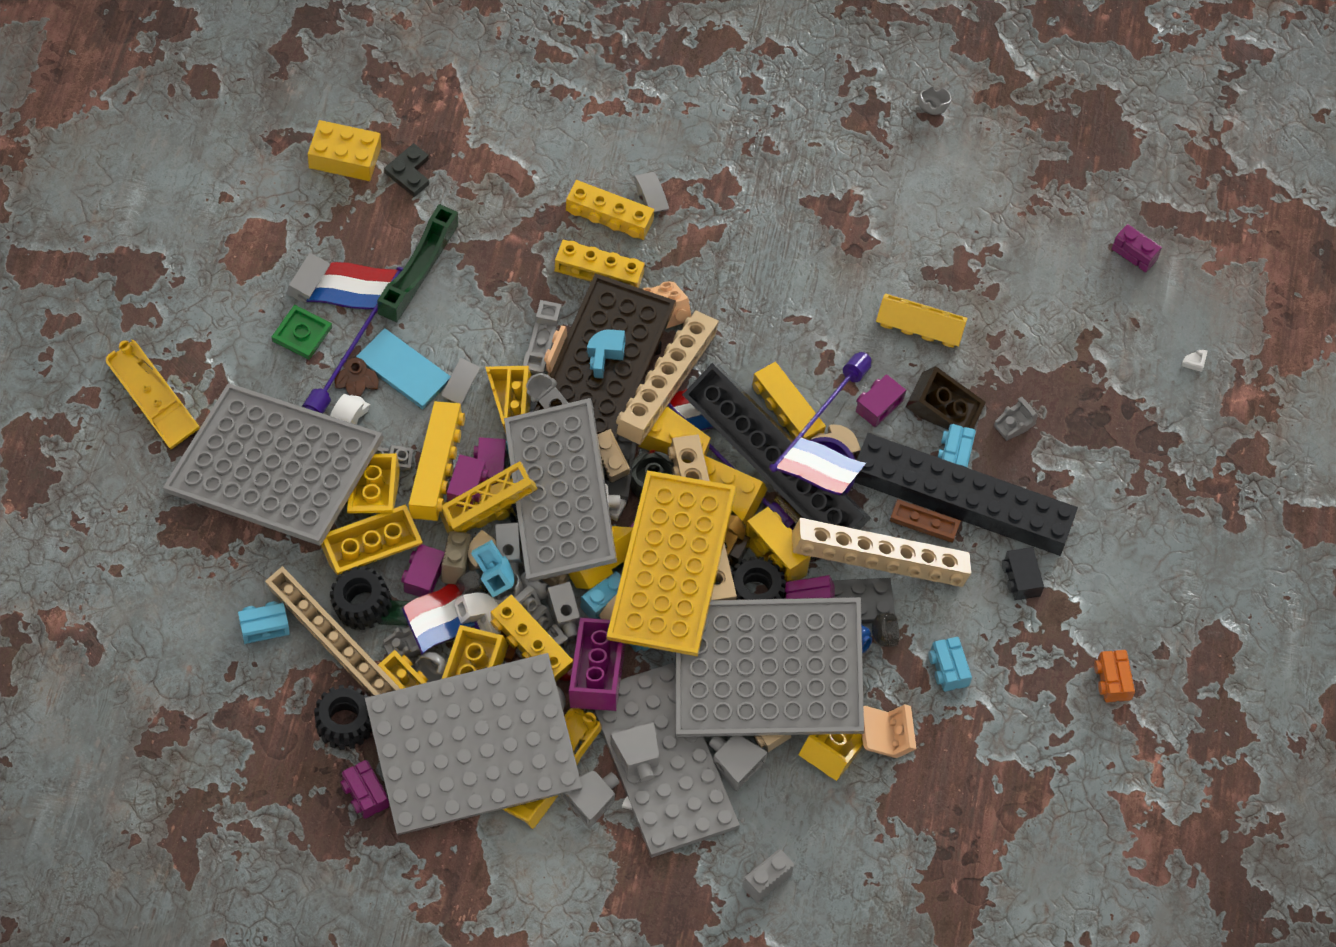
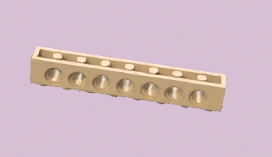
(667, 377)
(690, 448)
(881, 552)
(329, 633)

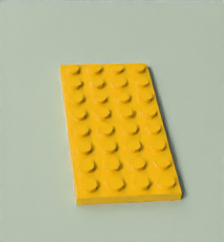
(671, 563)

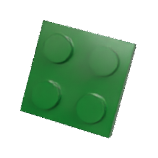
(301, 332)

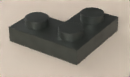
(404, 170)

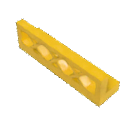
(496, 501)

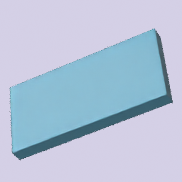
(404, 368)

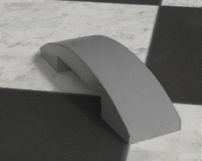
(541, 340)

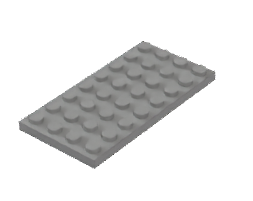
(568, 518)
(686, 794)

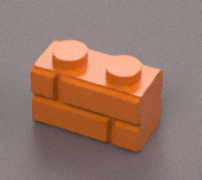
(1115, 676)

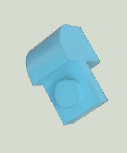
(605, 345)
(496, 568)

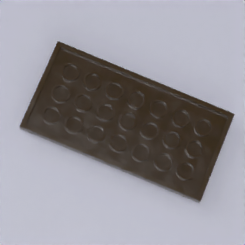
(611, 307)

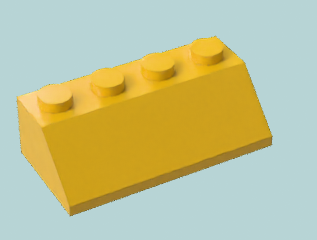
(370, 540)

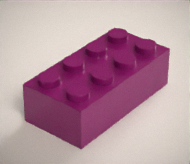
(596, 667)

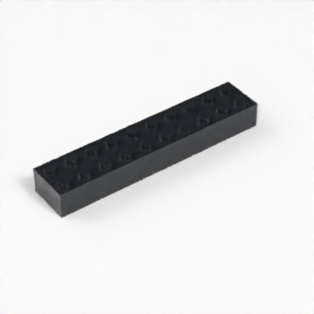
(762, 443)
(965, 494)

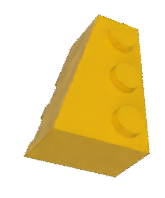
(510, 390)
(670, 426)
(748, 489)
(591, 577)

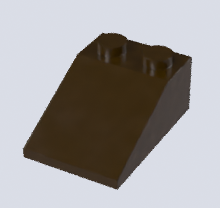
(944, 400)

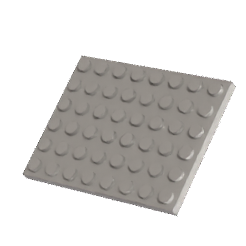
(274, 463)
(774, 670)
(473, 744)

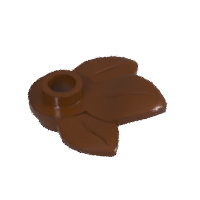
(356, 380)

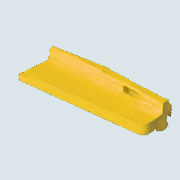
(152, 393)
(580, 727)

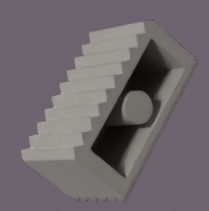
(768, 875)

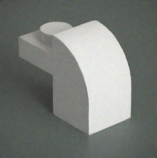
(350, 408)
(476, 608)

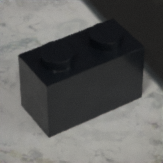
(1023, 573)

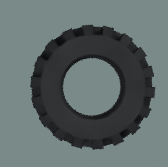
(758, 571)
(351, 585)
(337, 701)

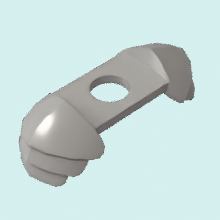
(543, 389)

